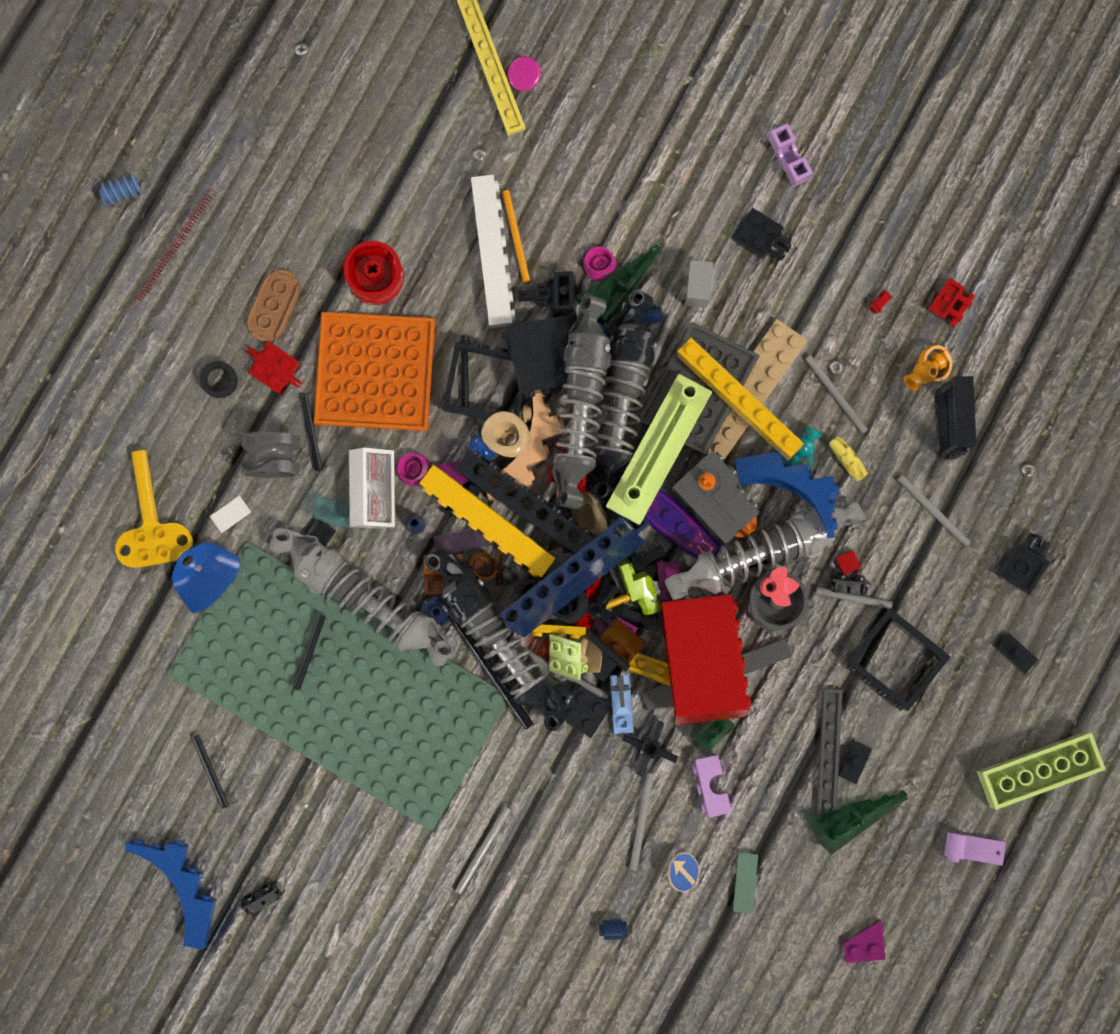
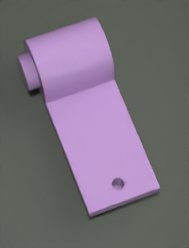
(974, 848)

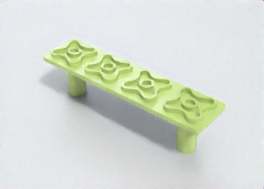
(659, 449)

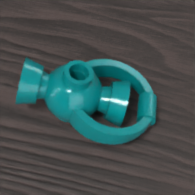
(808, 447)

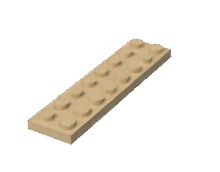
(776, 354)

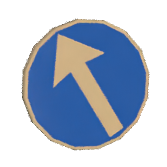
(683, 872)

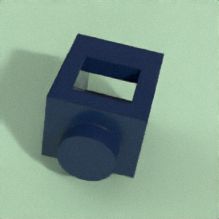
(433, 604)

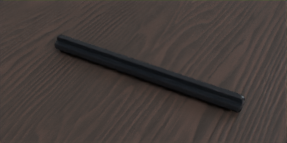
(496, 678)

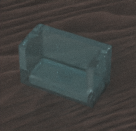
(332, 512)

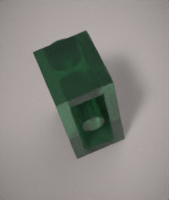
(712, 735)

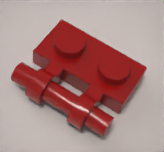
(947, 298)

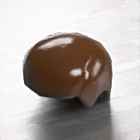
(484, 565)

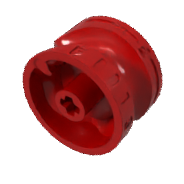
(361, 277)

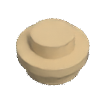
(526, 413)

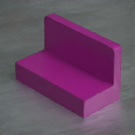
(664, 571)

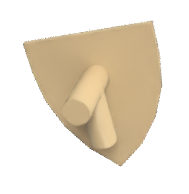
(590, 655)

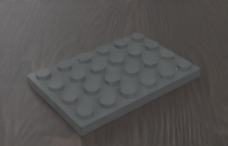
(731, 356)

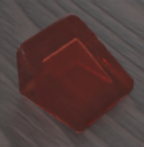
(543, 650)

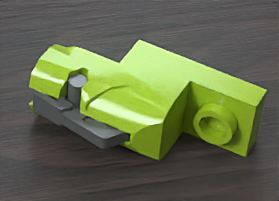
(641, 588)

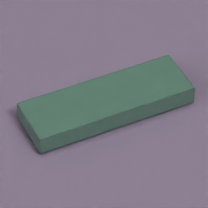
(745, 882)

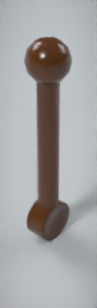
(499, 581)

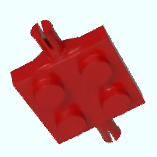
(273, 367)

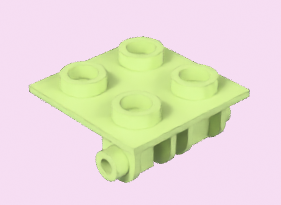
(566, 657)

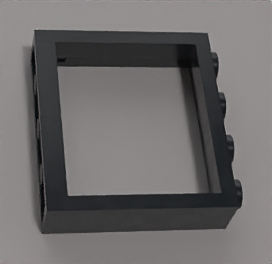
(482, 349)
(956, 417)
(918, 637)

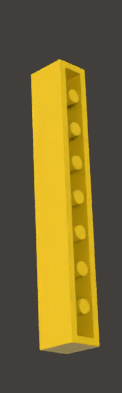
(739, 399)
(487, 520)

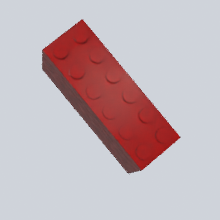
(705, 659)

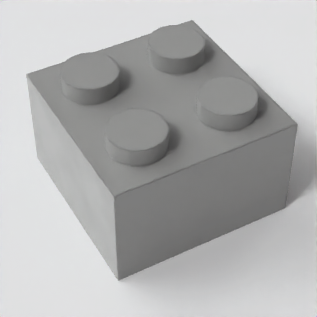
(698, 284)

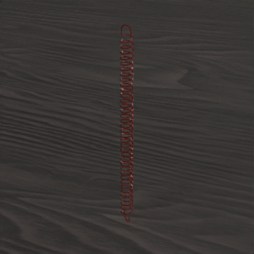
(179, 240)

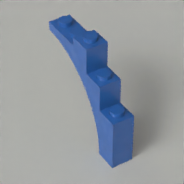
(773, 470)
(171, 861)

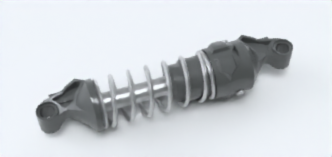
(586, 364)

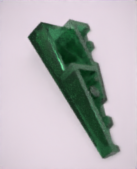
(620, 284)
(841, 826)

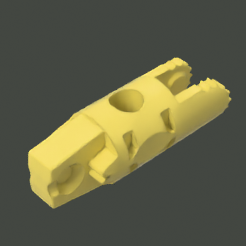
(848, 458)

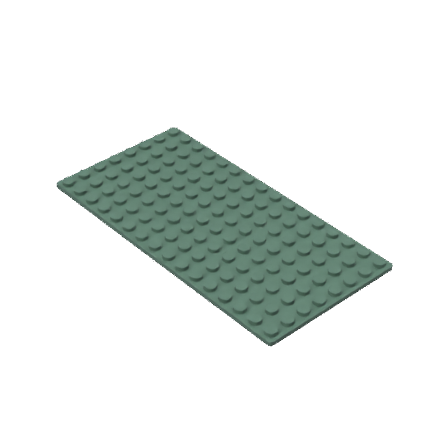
(363, 707)

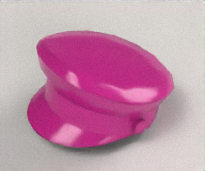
(524, 73)
(599, 263)
(413, 468)

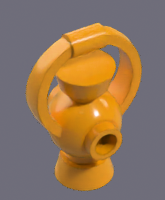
(926, 371)

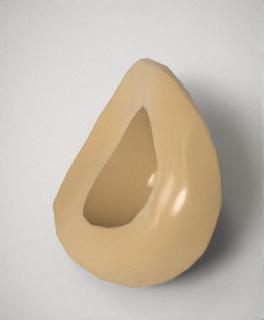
(505, 434)
(590, 515)

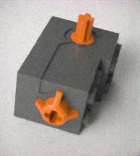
(715, 500)

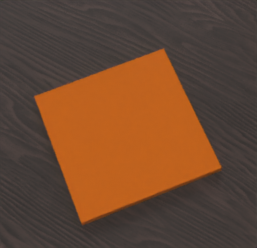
(374, 371)

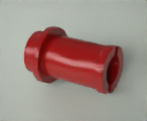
(877, 305)

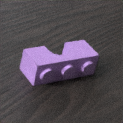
(784, 145)
(713, 803)

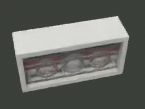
(371, 488)

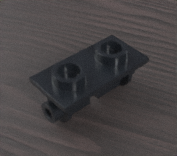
(842, 581)
(253, 901)

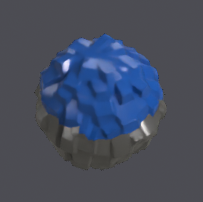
(479, 446)

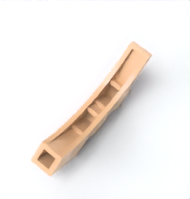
(542, 430)

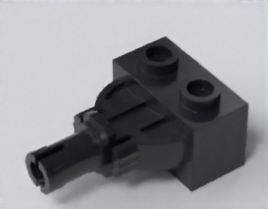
(555, 293)

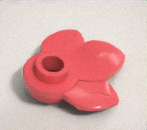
(781, 587)

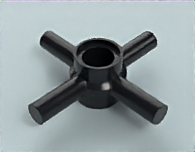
(658, 751)

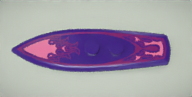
(679, 525)

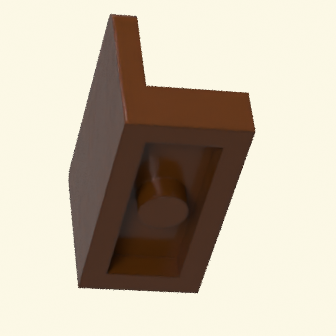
(622, 640)

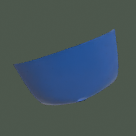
(205, 586)

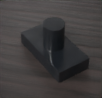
(1016, 653)
(854, 762)

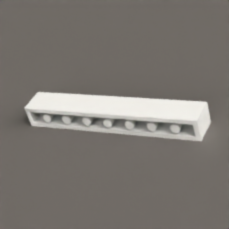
(491, 251)

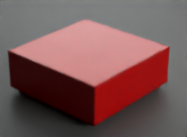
(848, 562)

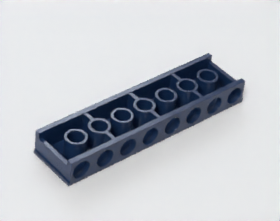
(574, 581)

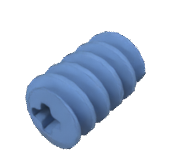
(119, 189)

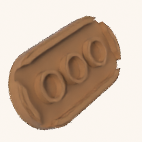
(273, 305)

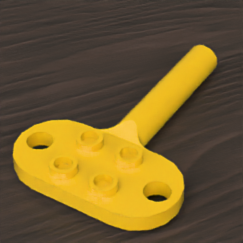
(153, 541)

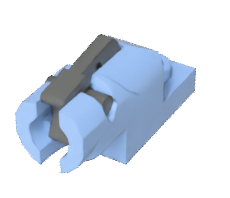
(621, 704)

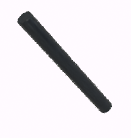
(464, 376)
(311, 433)
(309, 652)
(210, 771)

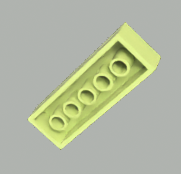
(1041, 770)

